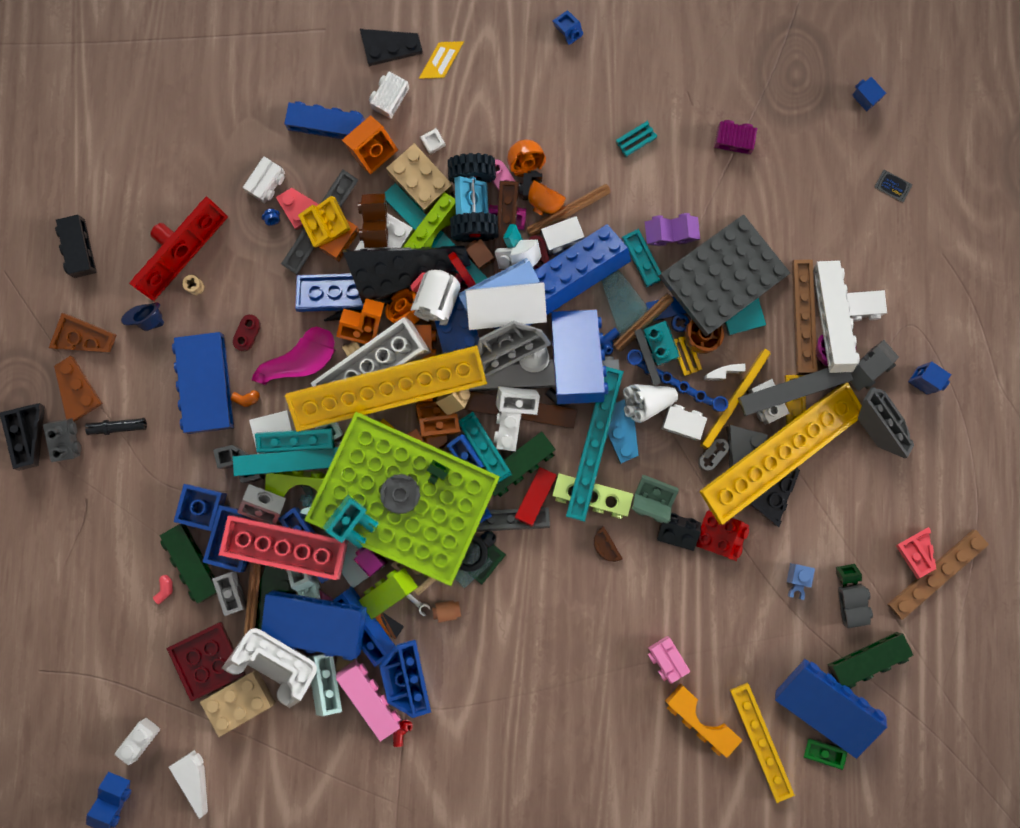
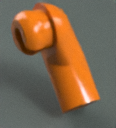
(246, 400)

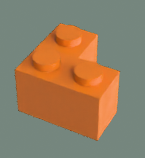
(361, 326)

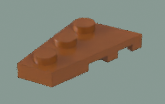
(80, 335)
(75, 390)

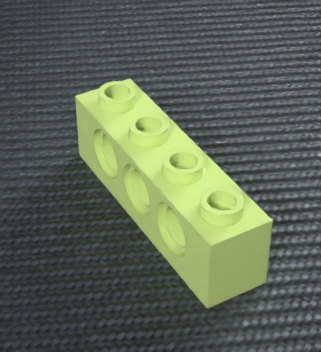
(622, 498)

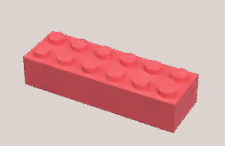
(283, 547)

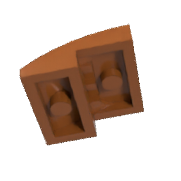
(435, 421)

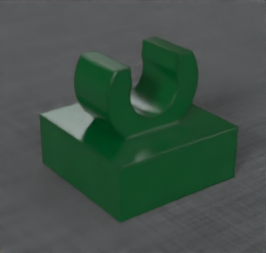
(437, 471)
(849, 574)

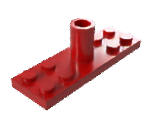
(177, 248)

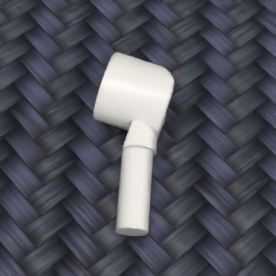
(418, 604)

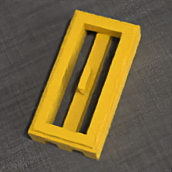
(694, 355)

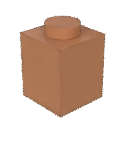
(479, 254)

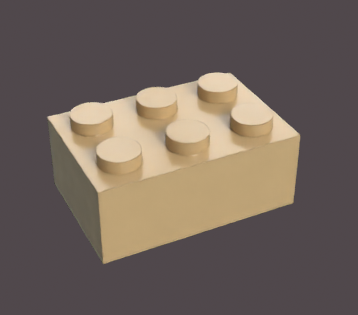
(419, 178)
(237, 703)

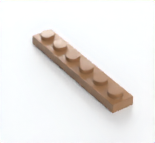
(804, 316)
(946, 567)

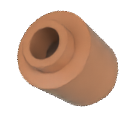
(446, 611)

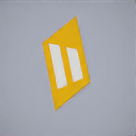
(441, 59)

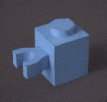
(800, 577)

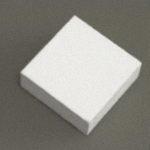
(432, 141)

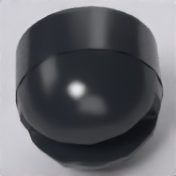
(489, 538)

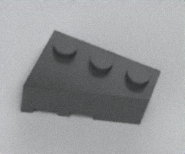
(742, 442)

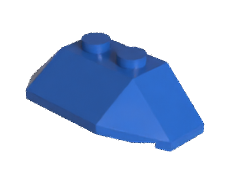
(405, 680)

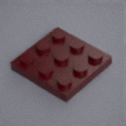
(201, 661)

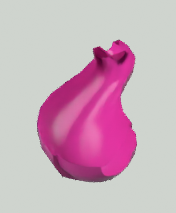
(305, 359)

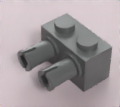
(62, 440)

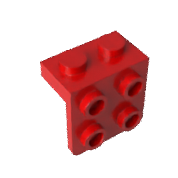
(724, 538)

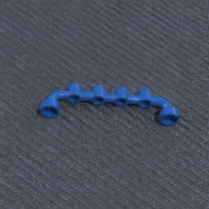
(718, 404)

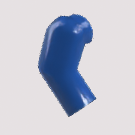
(608, 341)

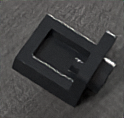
(529, 177)

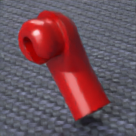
(405, 726)

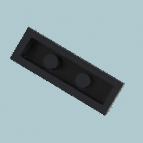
(75, 246)

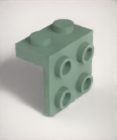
(654, 499)

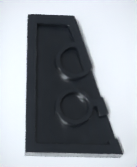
(389, 45)
(773, 501)

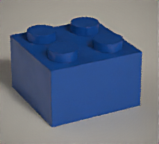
(198, 506)

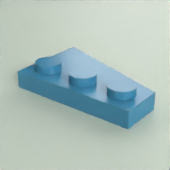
(623, 434)

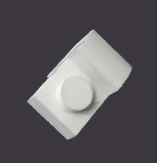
(524, 249)

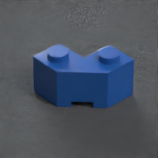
(110, 800)

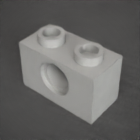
(261, 505)
(230, 593)

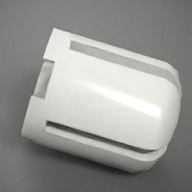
(436, 296)

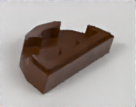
(605, 547)

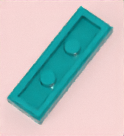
(642, 258)

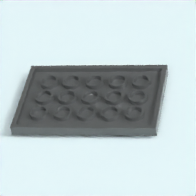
(724, 275)

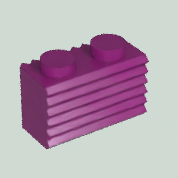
(735, 137)
(369, 561)

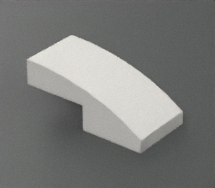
(720, 373)

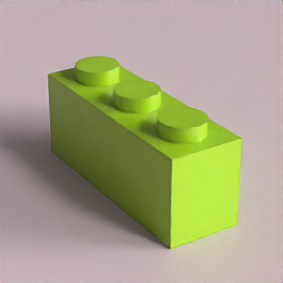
(387, 592)

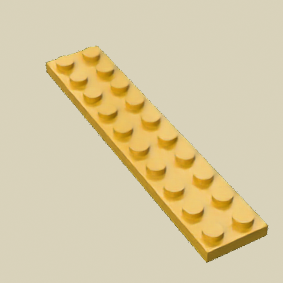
(386, 388)
(781, 453)

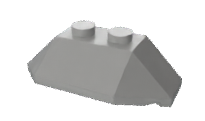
(509, 345)

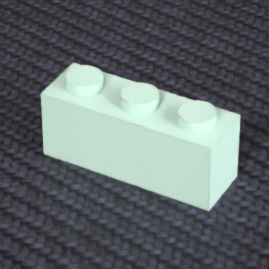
(325, 686)

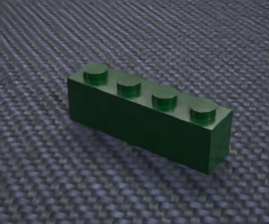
(525, 460)
(189, 561)
(871, 660)

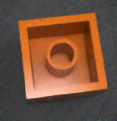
(370, 144)

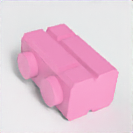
(668, 659)

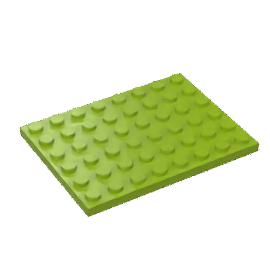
(442, 523)

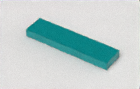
(294, 441)
(484, 446)

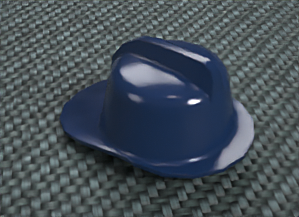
(144, 316)

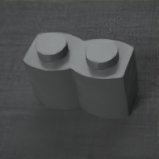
(855, 605)

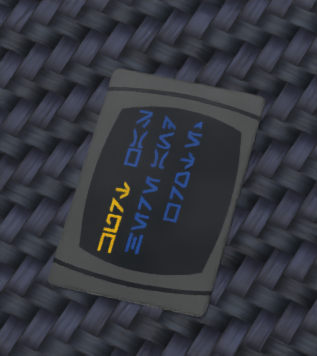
(893, 185)

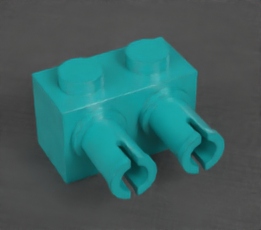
(661, 343)
(345, 518)

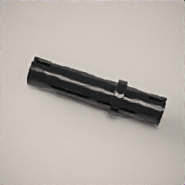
(107, 427)

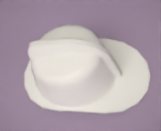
(536, 362)

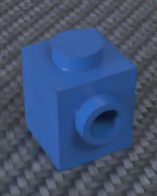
(868, 93)

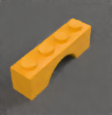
(721, 736)

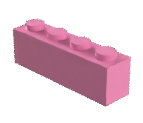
(368, 699)

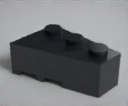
(23, 435)

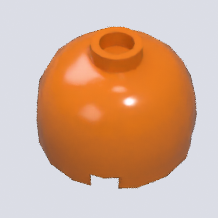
(525, 157)
(544, 199)
(401, 307)

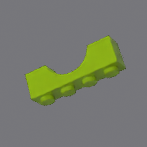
(433, 223)
(281, 482)

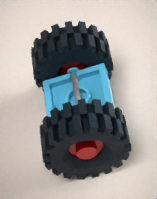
(470, 176)

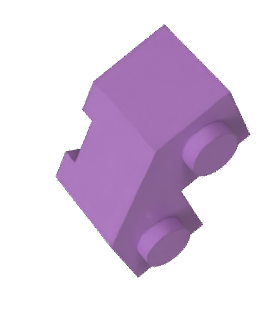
(679, 230)

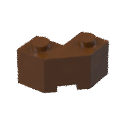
(374, 214)

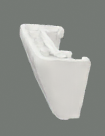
(274, 661)

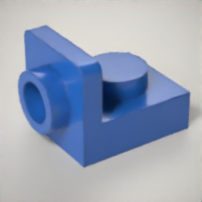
(568, 26)

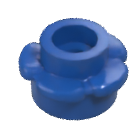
(271, 217)

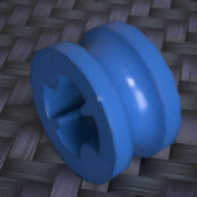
(680, 317)

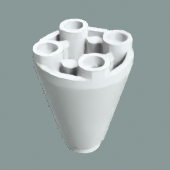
(647, 400)

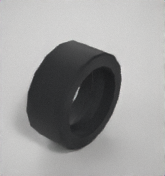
(484, 554)

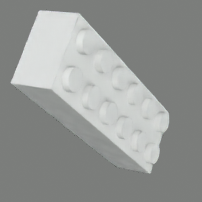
(392, 347)

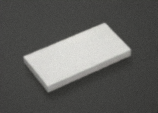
(505, 304)

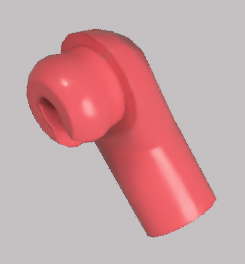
(166, 589)

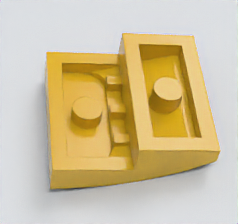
(324, 222)

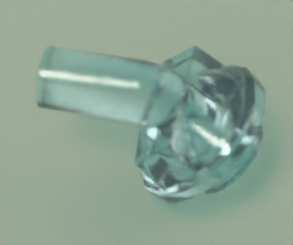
(308, 498)

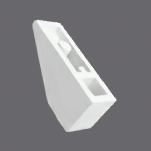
(191, 777)

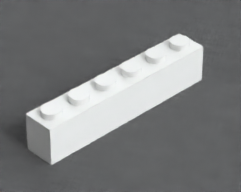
(835, 317)

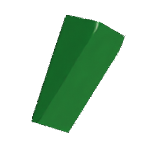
(825, 753)

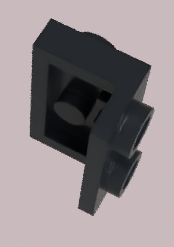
(680, 532)

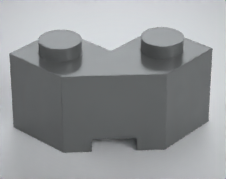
(873, 364)
(224, 460)

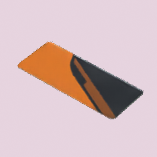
(389, 625)

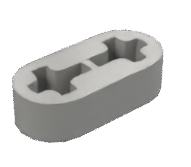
(716, 457)

